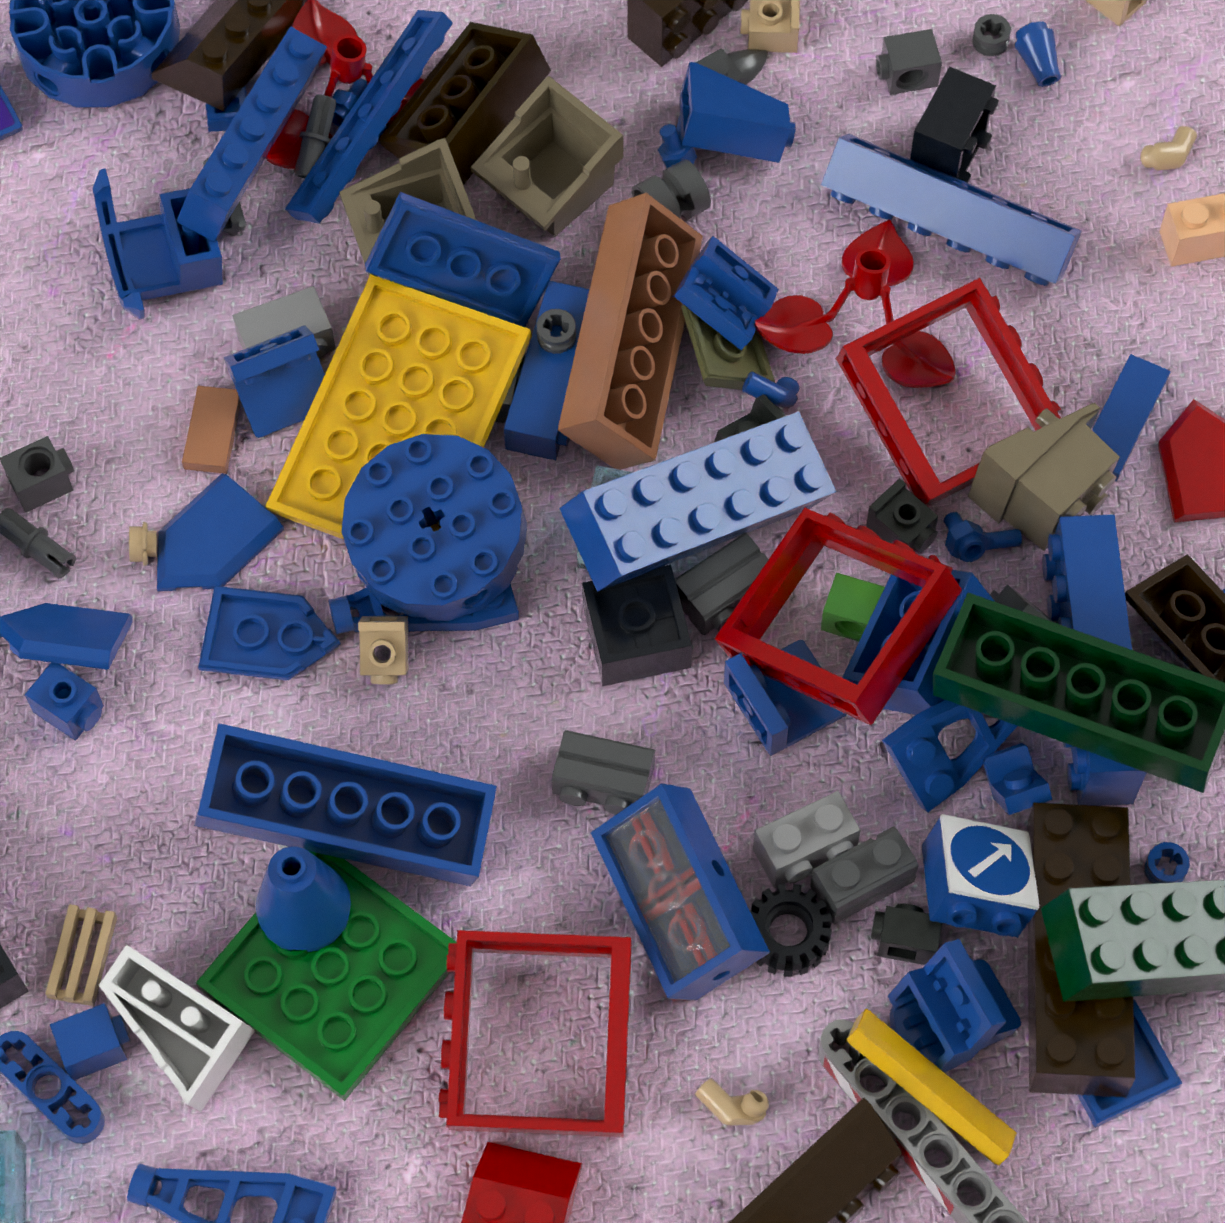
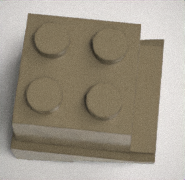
(552, 158)
(424, 174)
(1045, 474)

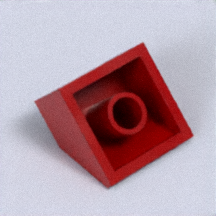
(521, 1187)

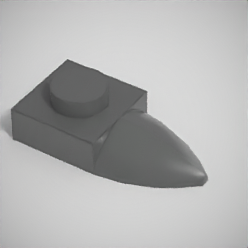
(737, 65)

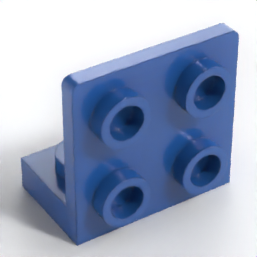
(277, 379)
(774, 710)

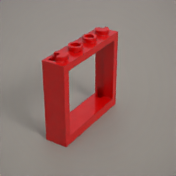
(883, 412)
(781, 576)
(458, 1009)

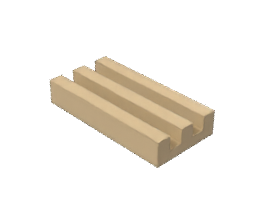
(90, 917)

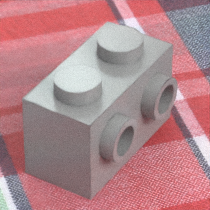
(805, 839)

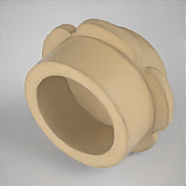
(142, 543)

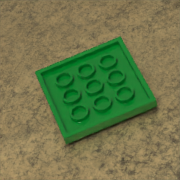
(337, 1004)

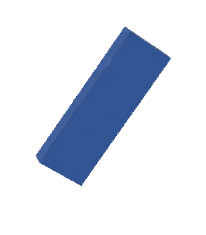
(1130, 407)

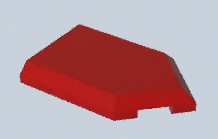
(1195, 464)

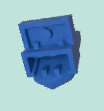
(952, 1007)

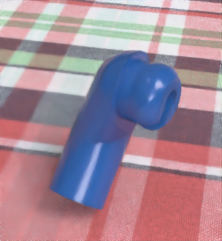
(780, 393)

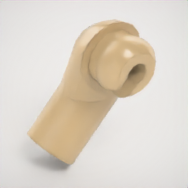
(1169, 154)
(733, 1110)

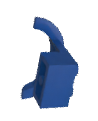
(154, 253)

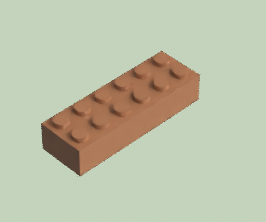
(629, 334)

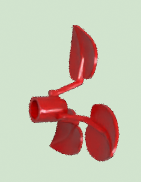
(347, 64)
(873, 264)

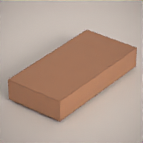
(211, 430)

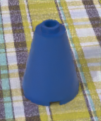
(302, 901)

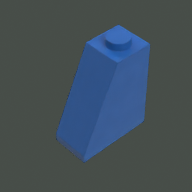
(732, 116)

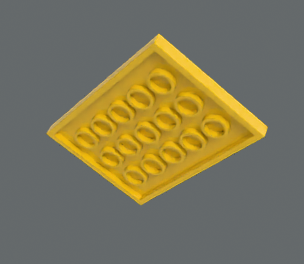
(397, 373)

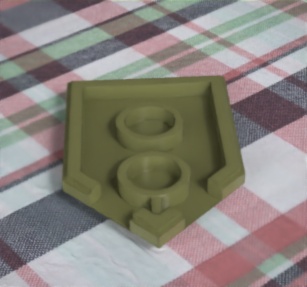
(721, 361)

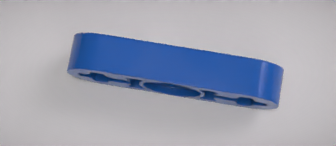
(61, 1120)

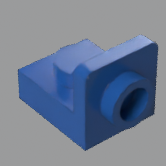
(1014, 780)

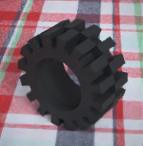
(810, 912)

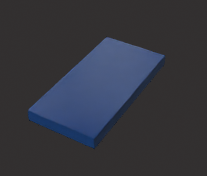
(462, 260)

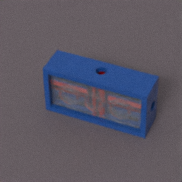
(679, 892)

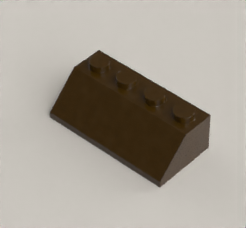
(226, 48)
(469, 95)
(1186, 614)
(831, 1174)

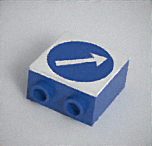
(979, 876)

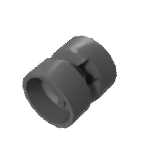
(679, 190)

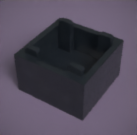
(955, 124)
(637, 627)

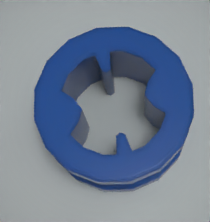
(1175, 853)

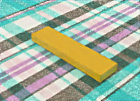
(931, 1087)

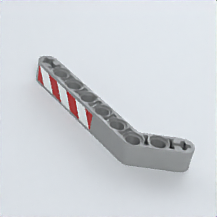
(913, 1143)

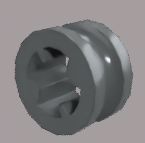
(996, 26)
(567, 336)

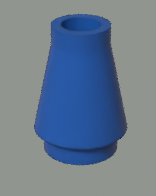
(1038, 50)

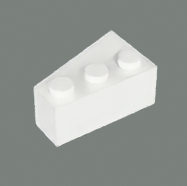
(178, 1025)

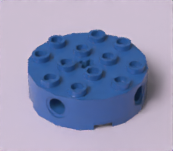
(93, 48)
(428, 484)

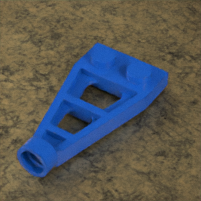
(499, 611)
(923, 759)
(296, 1197)

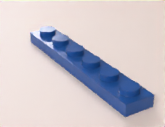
(369, 116)

